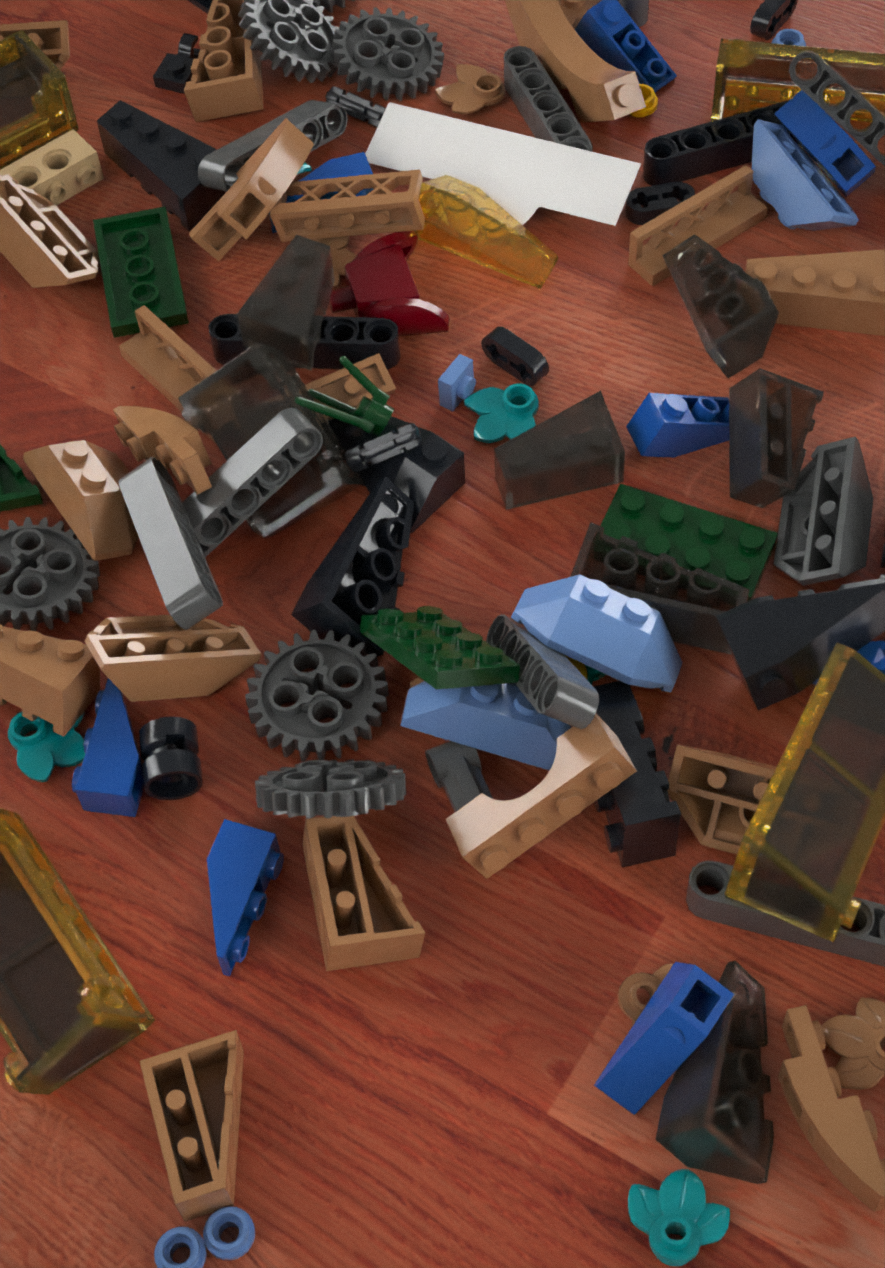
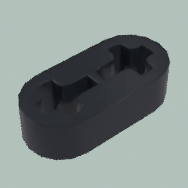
(771, 17)
(655, 200)
(515, 356)

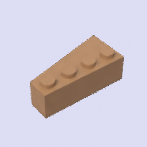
(227, 71)
(827, 289)

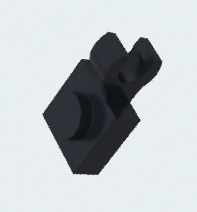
(176, 69)

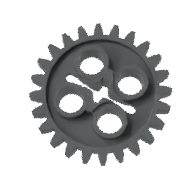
(291, 36)
(387, 54)
(43, 574)
(317, 695)
(330, 788)

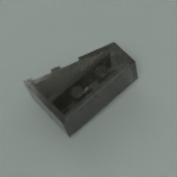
(291, 302)
(768, 435)
(561, 456)

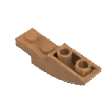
(255, 192)
(168, 439)
(833, 1126)

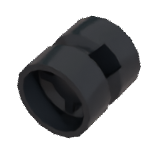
(170, 758)

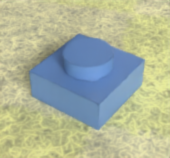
(456, 382)

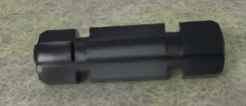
(356, 106)
(383, 447)

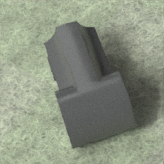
(458, 772)

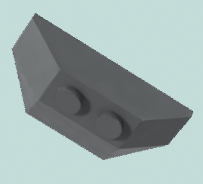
(826, 516)

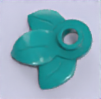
(503, 412)
(45, 748)
(679, 1210)

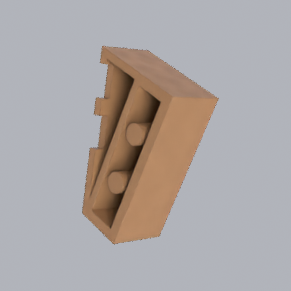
(47, 677)
(353, 899)

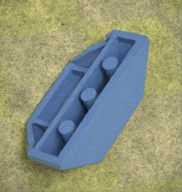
(795, 183)
(602, 630)
(487, 719)

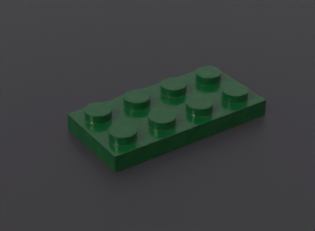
(139, 269)
(691, 536)
(439, 648)

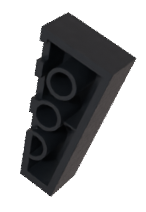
(160, 159)

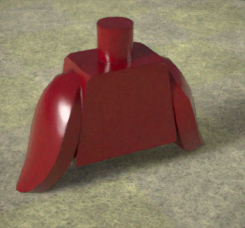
(383, 287)

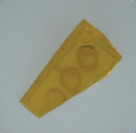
(480, 230)

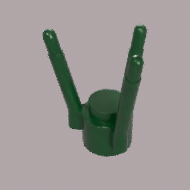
(369, 414)

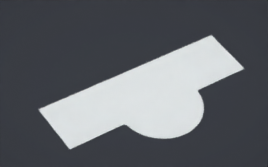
(505, 165)

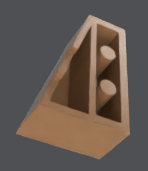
(197, 1120)

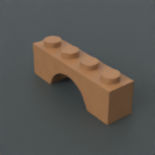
(584, 769)

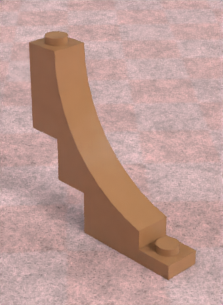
(594, 86)

